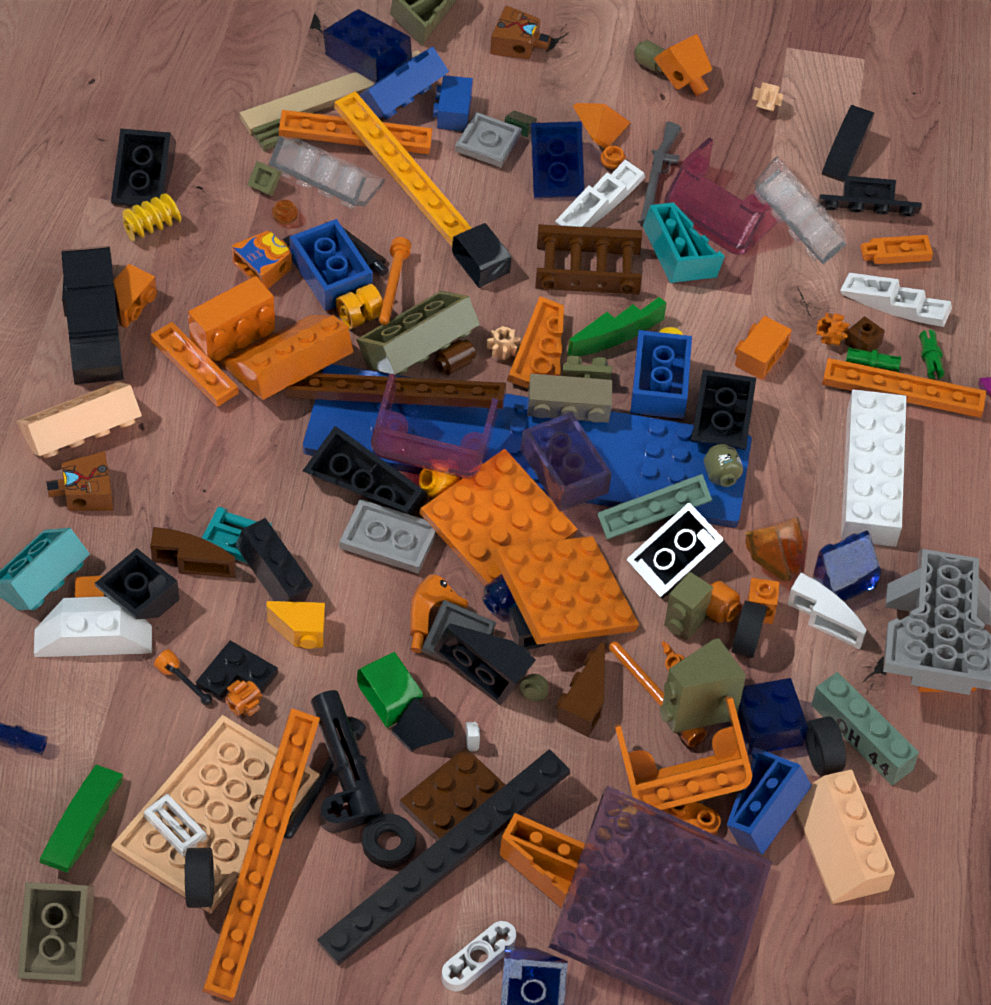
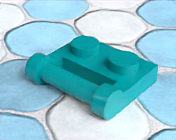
(225, 535)

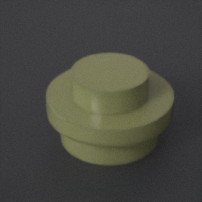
(534, 687)

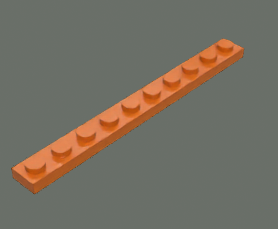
(260, 856)

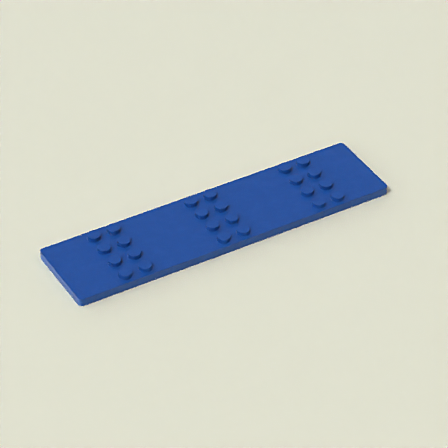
(638, 450)

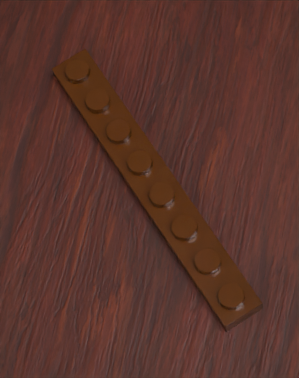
(408, 391)

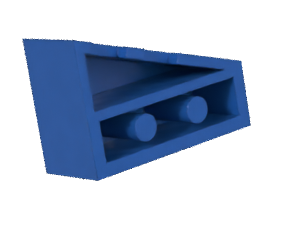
(404, 82)

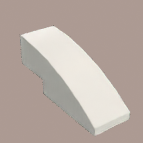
(826, 611)

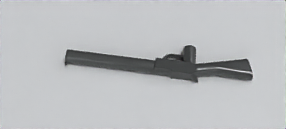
(660, 156)

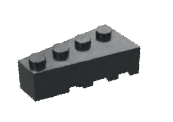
(360, 471)

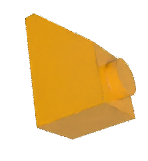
(298, 622)

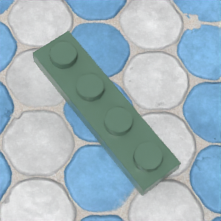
(653, 507)

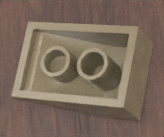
(55, 931)

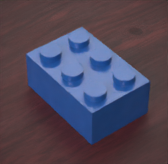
(329, 262)
(661, 374)

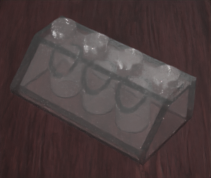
(325, 171)
(800, 211)

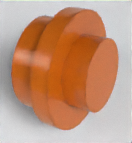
(612, 157)

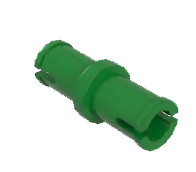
(931, 354)
(874, 359)

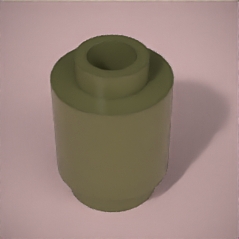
(645, 55)

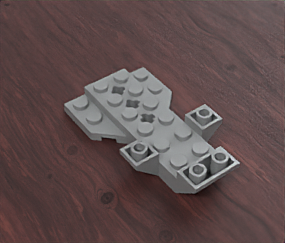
(945, 635)

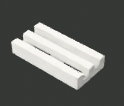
(190, 842)

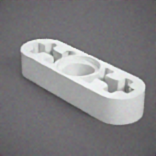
(484, 943)

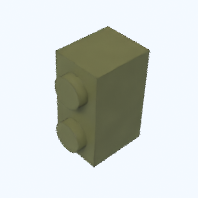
(688, 606)

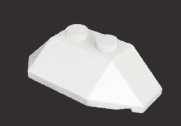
(91, 628)

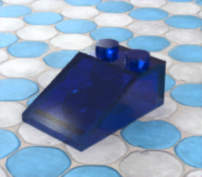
(557, 159)

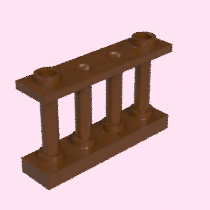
(594, 240)

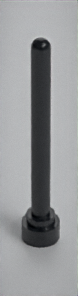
(313, 793)

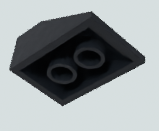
(142, 166)
(723, 409)
(679, 547)
(485, 660)

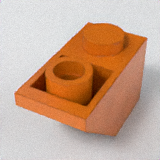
(133, 292)

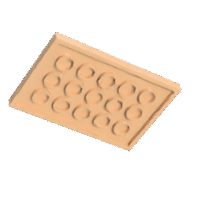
(222, 792)

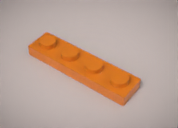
(194, 364)

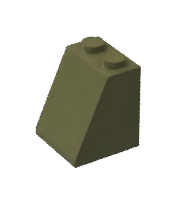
(698, 688)

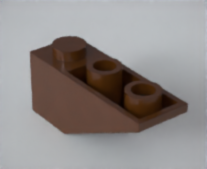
(584, 702)

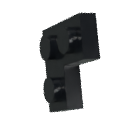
(232, 665)

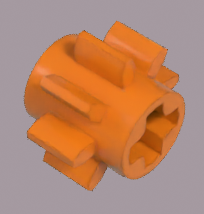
(832, 329)
(243, 698)

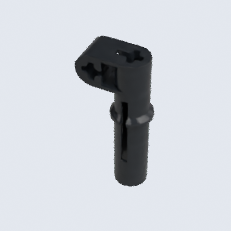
(359, 793)

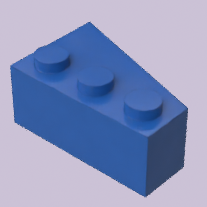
(767, 801)

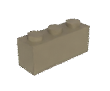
(558, 395)

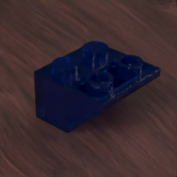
(848, 566)

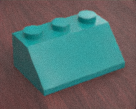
(41, 568)

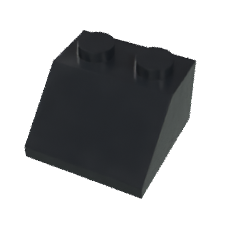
(140, 586)

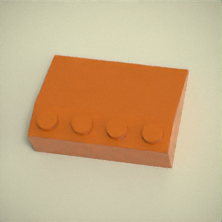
(290, 354)

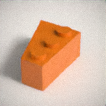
(541, 855)

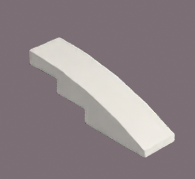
(603, 197)
(899, 301)

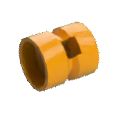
(357, 307)

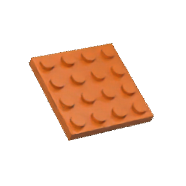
(495, 511)
(565, 590)

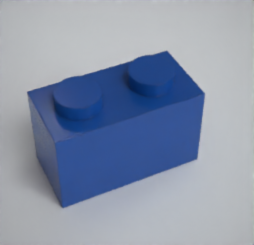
(454, 103)

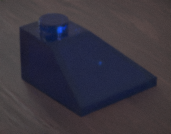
(532, 977)

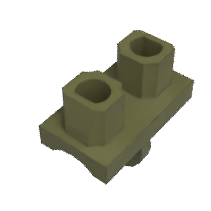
(598, 369)

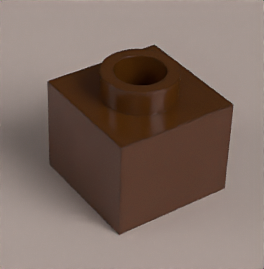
(865, 335)

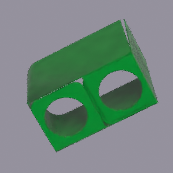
(388, 687)

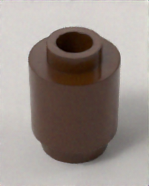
(455, 356)

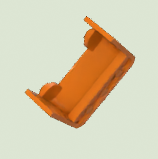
(694, 780)

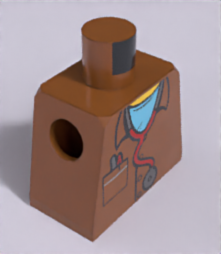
(517, 35)
(84, 484)

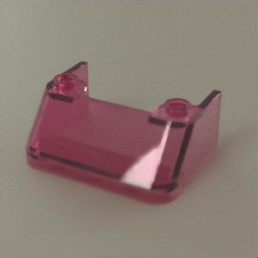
(713, 210)
(393, 442)

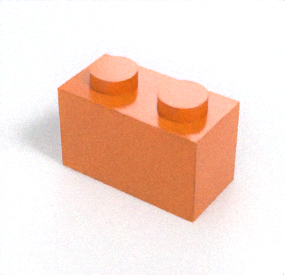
(762, 347)

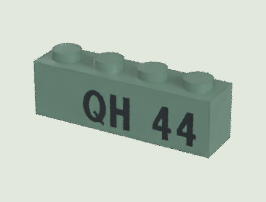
(865, 728)

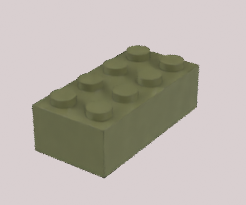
(418, 332)

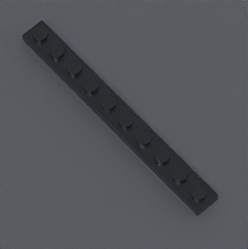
(442, 857)

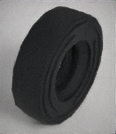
(393, 857)

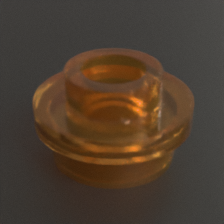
(284, 212)

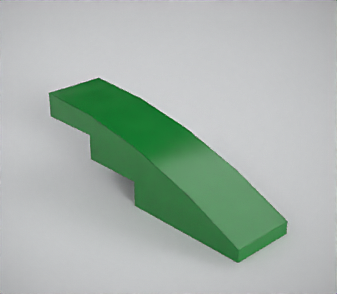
(611, 331)
(80, 818)

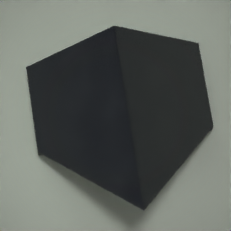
(424, 723)

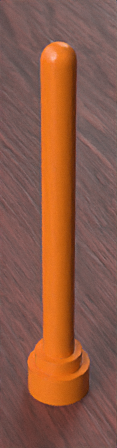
(399, 250)
(690, 737)

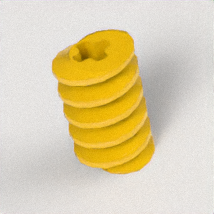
(150, 214)

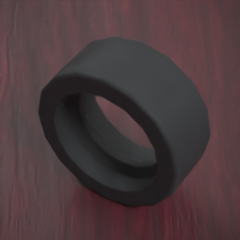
(749, 629)
(825, 746)
(199, 877)

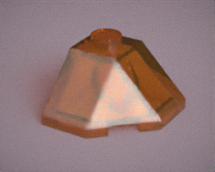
(777, 547)

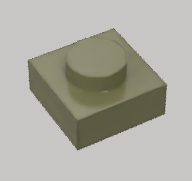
(264, 178)

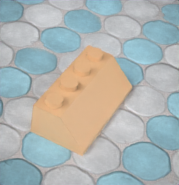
(79, 419)
(844, 838)

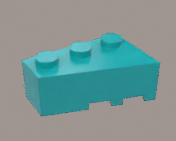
(679, 246)

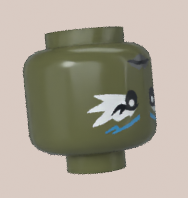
(723, 465)

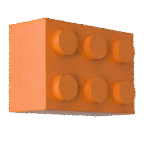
(232, 319)

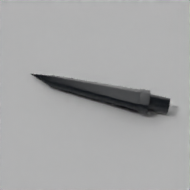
(371, 257)

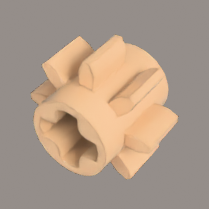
(767, 96)
(503, 343)

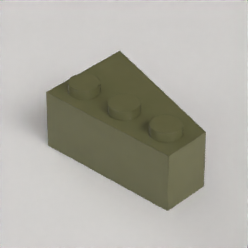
(420, 16)

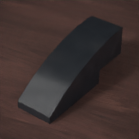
(848, 143)

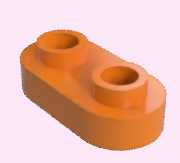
(693, 814)

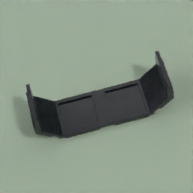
(92, 315)

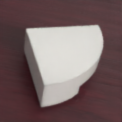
(472, 736)

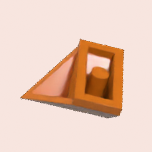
(601, 122)

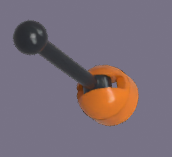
(169, 664)

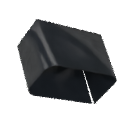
(481, 255)

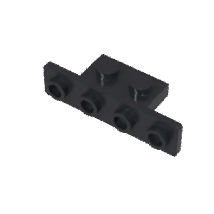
(869, 194)

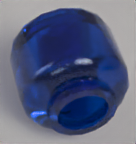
(498, 596)

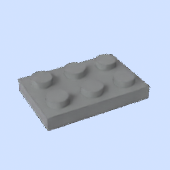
(388, 536)

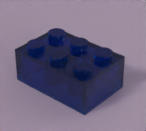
(367, 45)

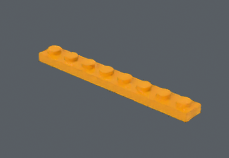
(401, 166)

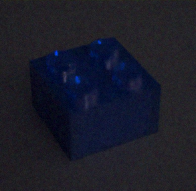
(771, 716)

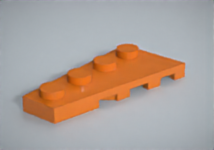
(540, 345)

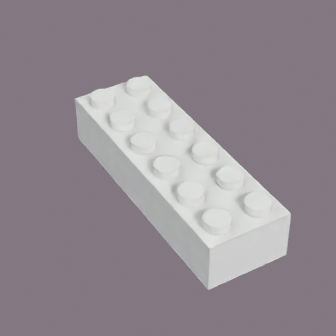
(874, 466)

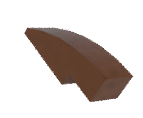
(191, 553)

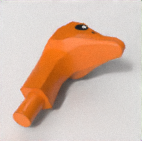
(427, 596)

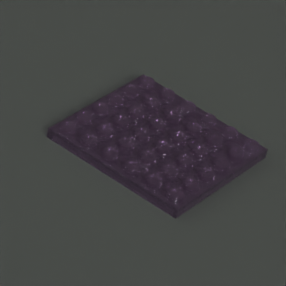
(660, 903)

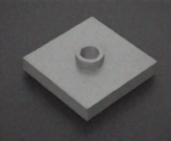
(488, 139)

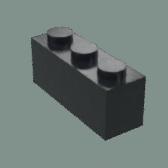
(273, 563)

